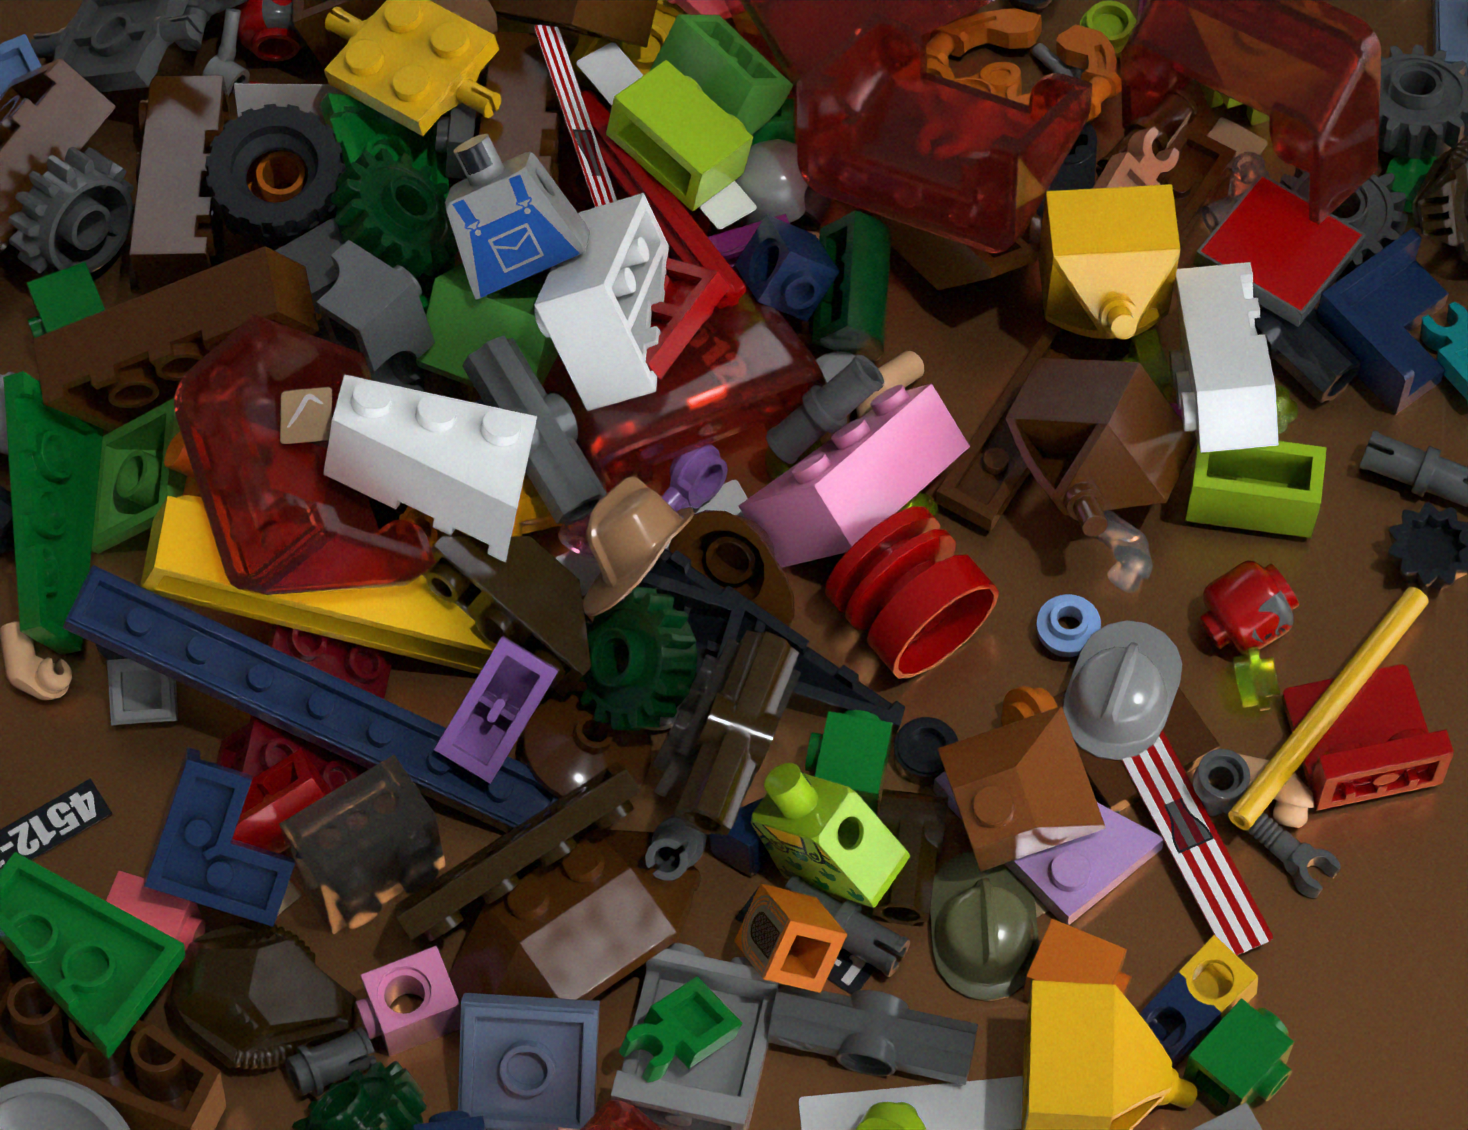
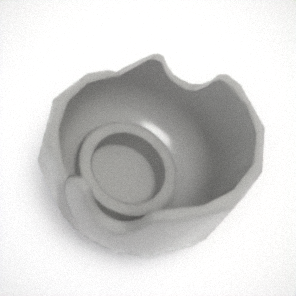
(773, 181)

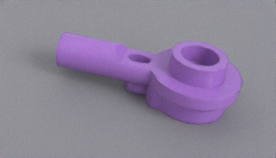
(695, 478)

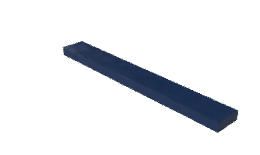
(293, 696)

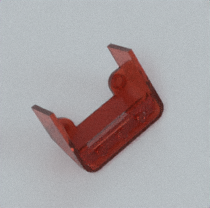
(1286, 58)

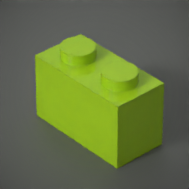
(679, 135)
(1258, 488)

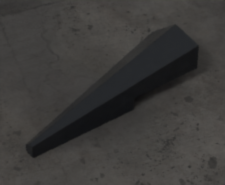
(724, 614)

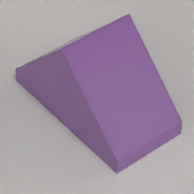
(496, 709)

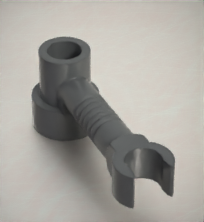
(1231, 777)

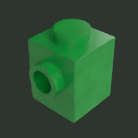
(63, 299)
(852, 753)
(1241, 1058)

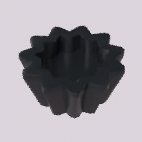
(1430, 547)

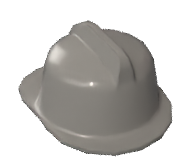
(1122, 689)

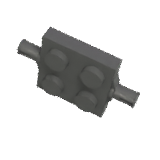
(119, 40)

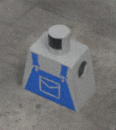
(509, 218)

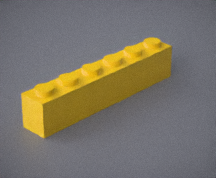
(397, 619)

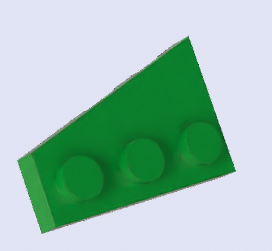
(84, 950)

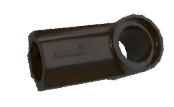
(919, 826)

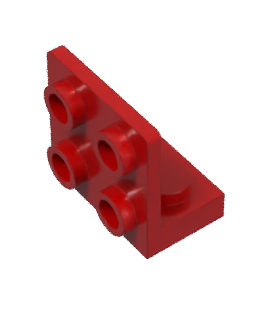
(1374, 744)

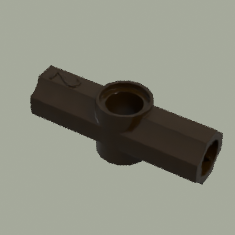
(736, 733)

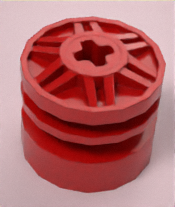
(911, 592)

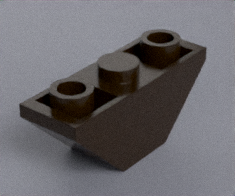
(525, 600)

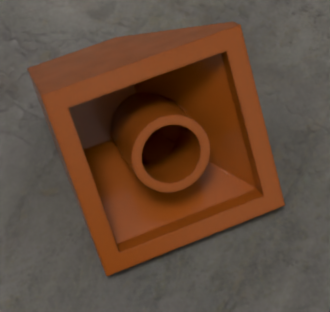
(1021, 788)

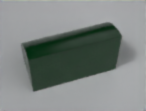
(855, 305)

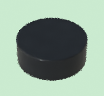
(917, 749)

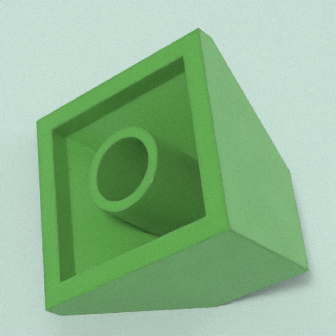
(134, 477)

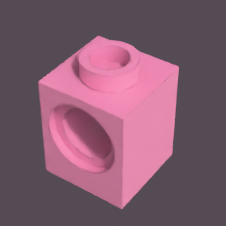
(418, 975)

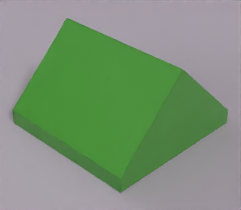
(465, 324)

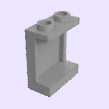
(724, 1085)

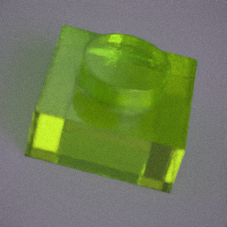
(1149, 353)

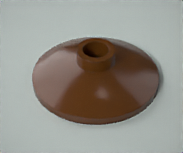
(565, 758)

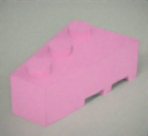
(858, 476)

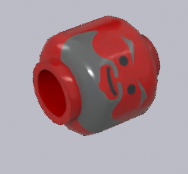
(269, 29)
(1248, 607)

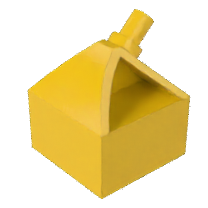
(1108, 259)
(1092, 1061)

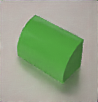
(725, 68)

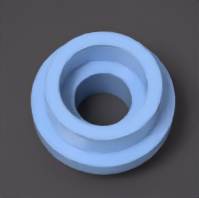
(1061, 640)

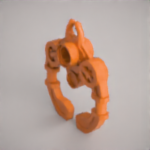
(1020, 29)

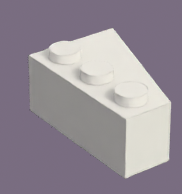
(602, 303)
(1222, 362)
(433, 454)

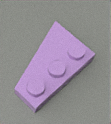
(1082, 870)

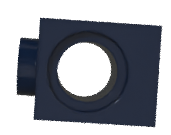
(786, 268)

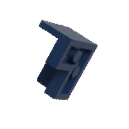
(1373, 317)
(197, 852)

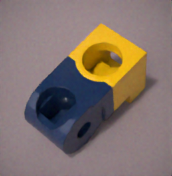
(1199, 998)

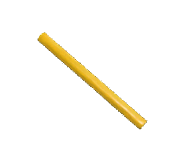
(1327, 709)

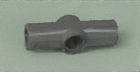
(554, 459)
(873, 1033)

